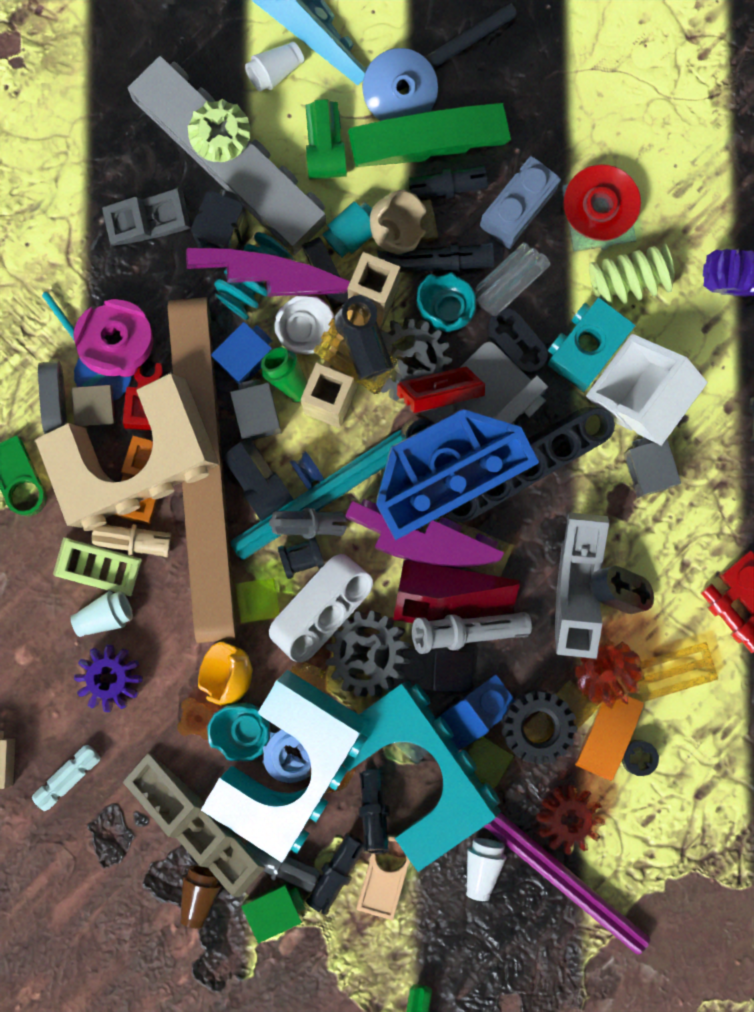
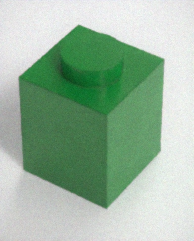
(274, 911)

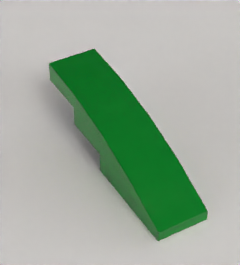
(428, 134)

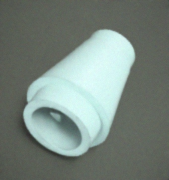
(104, 614)

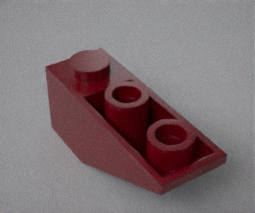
(442, 591)

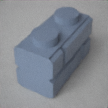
(520, 202)

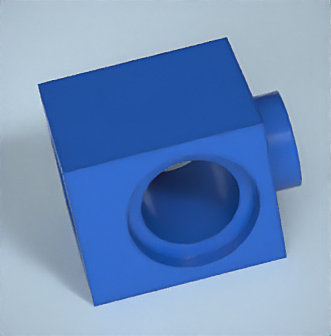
(243, 352)

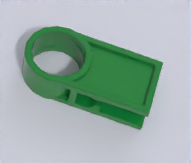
(18, 469)

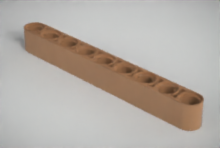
(205, 499)

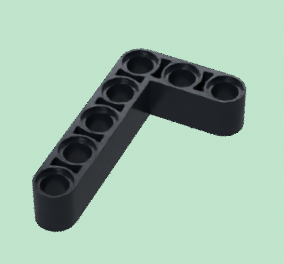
(578, 444)

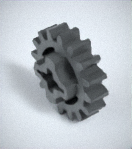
(413, 345)
(384, 656)

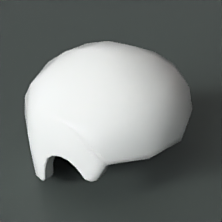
(302, 323)

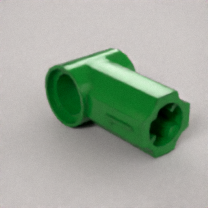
(325, 149)

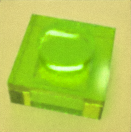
(257, 600)
(490, 761)

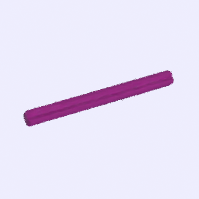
(569, 883)

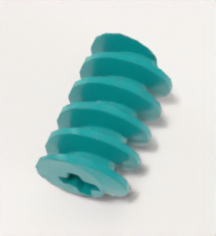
(239, 294)

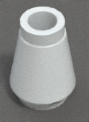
(272, 66)
(484, 865)

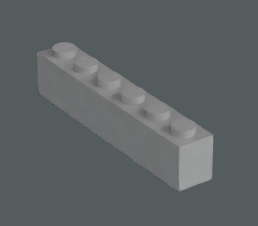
(264, 189)

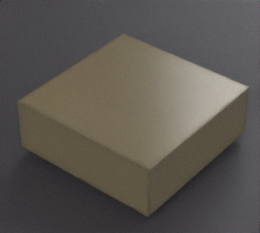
(93, 405)

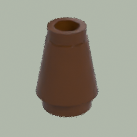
(198, 895)

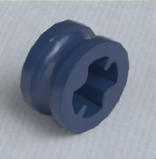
(306, 470)

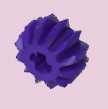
(730, 272)
(115, 690)

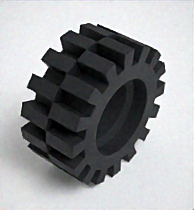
(562, 734)

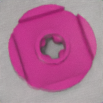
(121, 357)

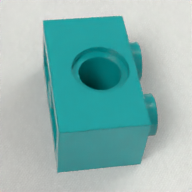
(609, 331)

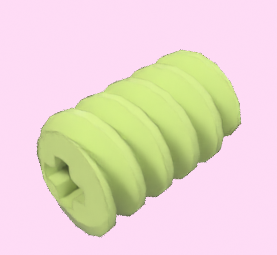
(632, 274)

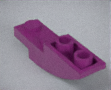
(438, 546)

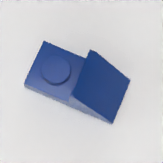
(477, 712)

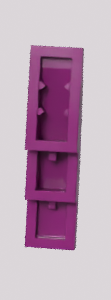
(282, 275)

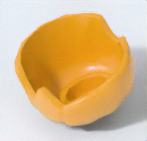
(225, 674)

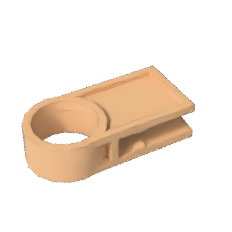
(382, 888)

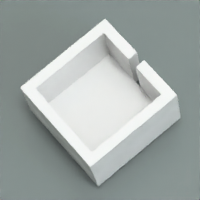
(647, 388)

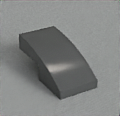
(146, 218)

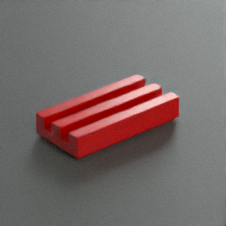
(441, 389)

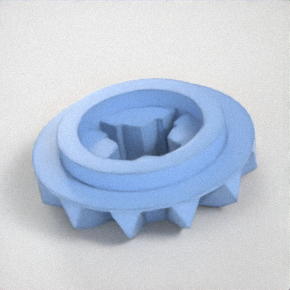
(284, 767)

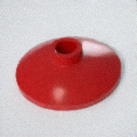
(608, 177)

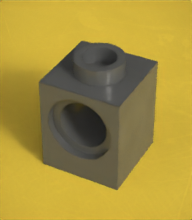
(255, 410)
(651, 467)

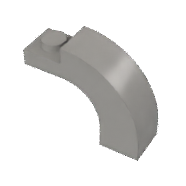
(577, 609)

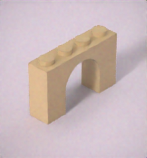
(329, 389)
(178, 454)

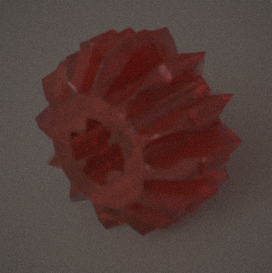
(611, 674)
(560, 829)

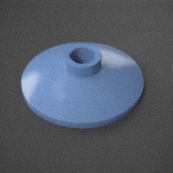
(381, 81)

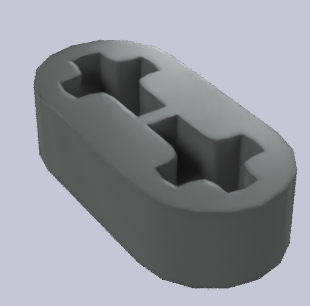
(51, 396)

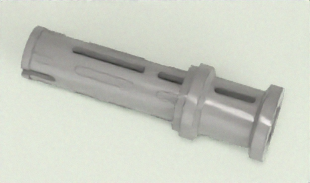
(455, 631)

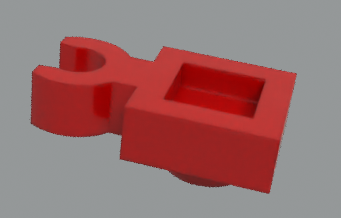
(134, 414)

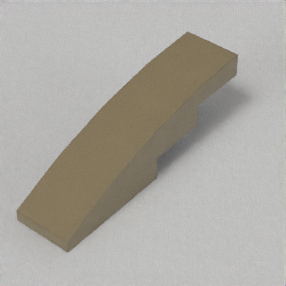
(181, 817)

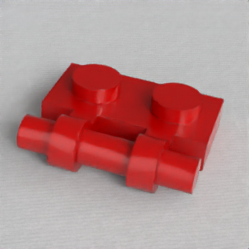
(740, 584)

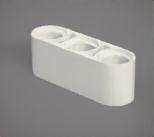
(320, 608)

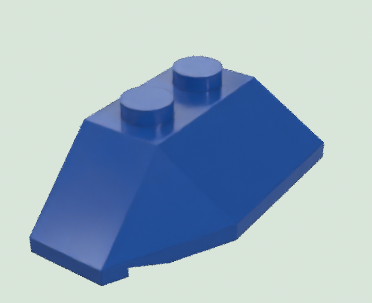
(448, 468)

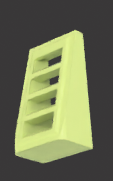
(64, 557)

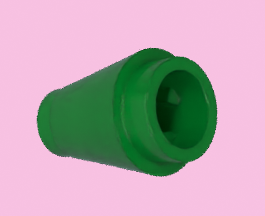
(284, 372)

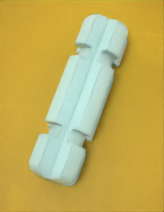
(65, 778)

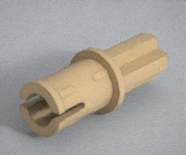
(132, 539)

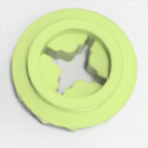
(219, 148)

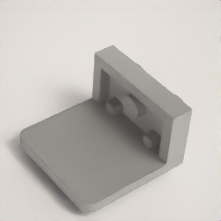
(507, 388)

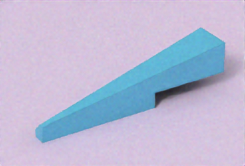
(312, 24)

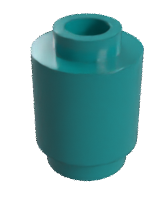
(349, 229)

